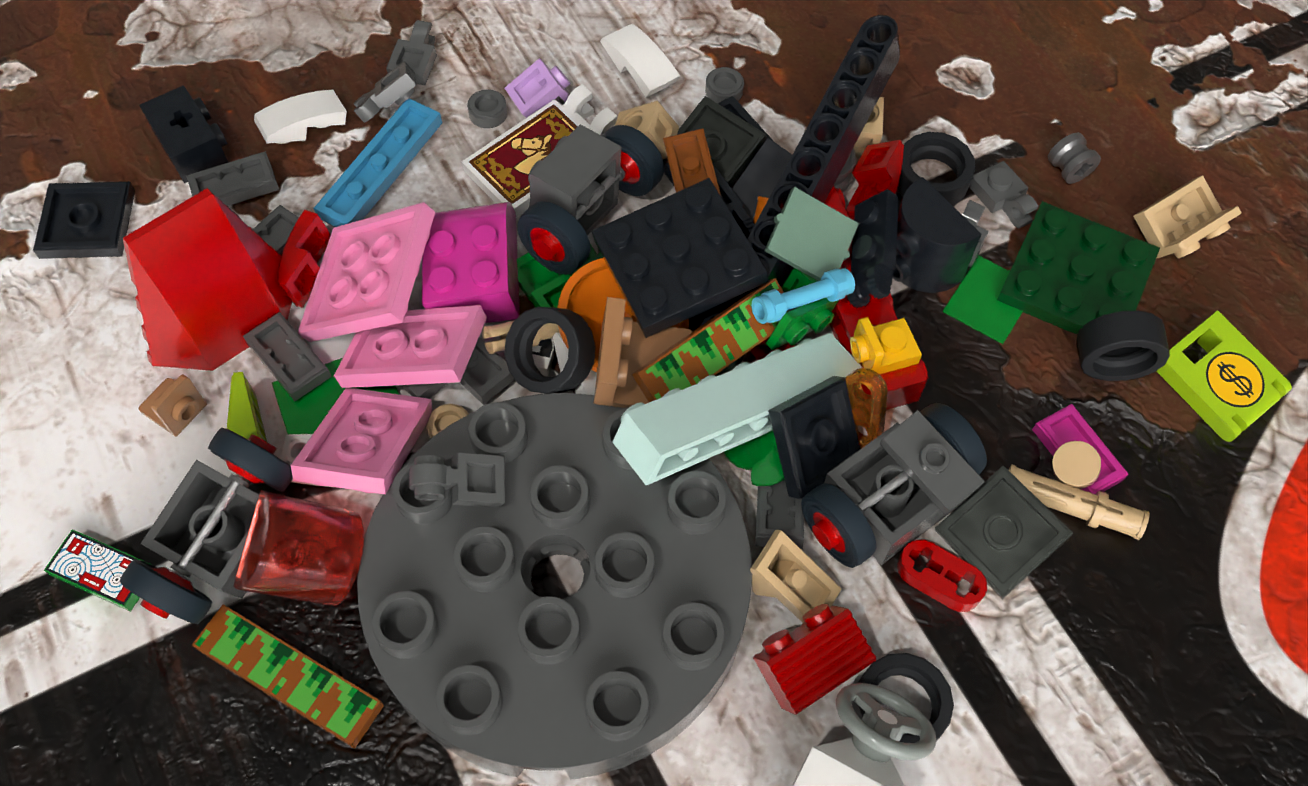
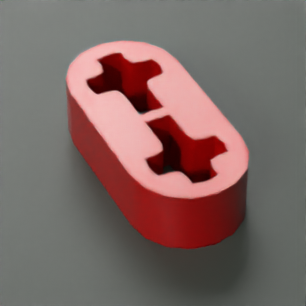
(942, 575)

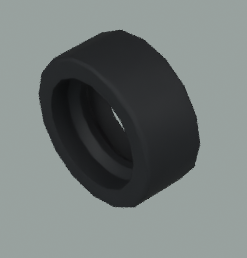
(946, 150)
(520, 344)
(1122, 346)
(925, 675)

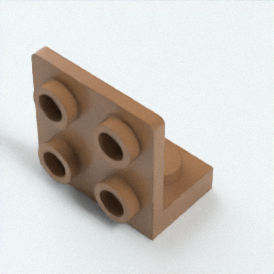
(624, 352)

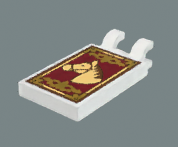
(505, 162)

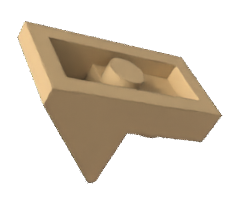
(791, 576)

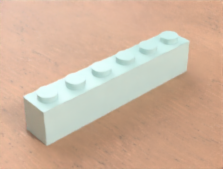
(724, 408)

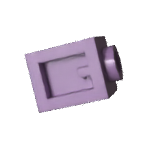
(537, 87)

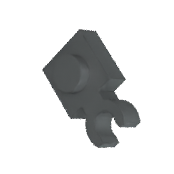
(392, 88)

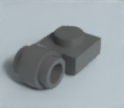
(473, 479)

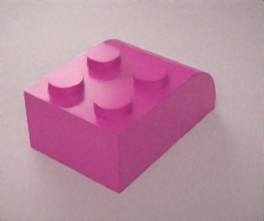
(473, 261)

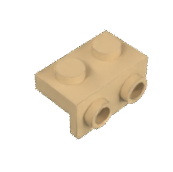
(1184, 218)

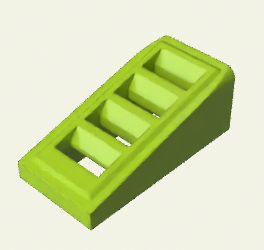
(243, 409)

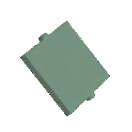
(811, 235)

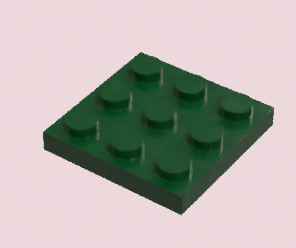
(1076, 270)

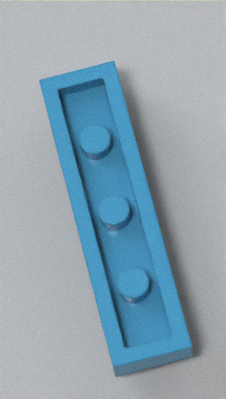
(379, 164)

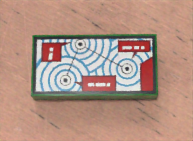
(93, 569)

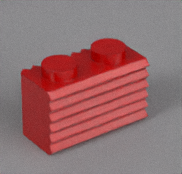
(813, 657)

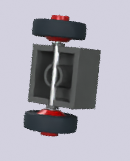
(580, 187)
(874, 504)
(205, 528)

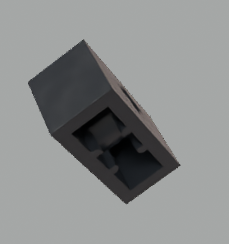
(184, 131)

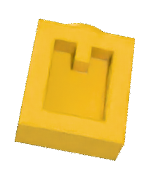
(884, 346)

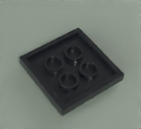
(679, 257)

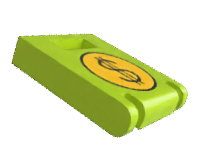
(1229, 383)

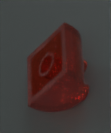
(301, 550)

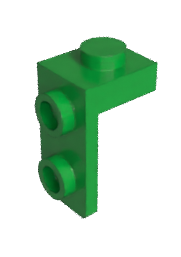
(803, 319)

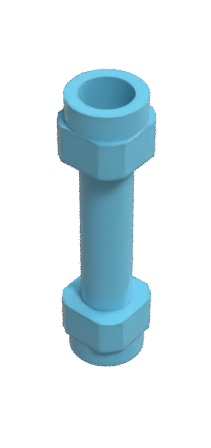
(773, 306)

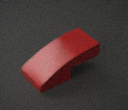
(876, 171)
(300, 257)

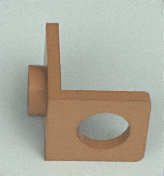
(173, 404)

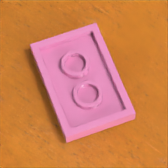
(422, 349)
(362, 441)

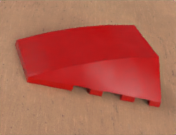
(202, 283)

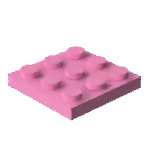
(367, 273)

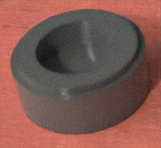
(724, 83)
(487, 108)

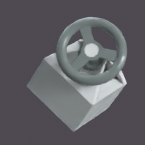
(876, 738)

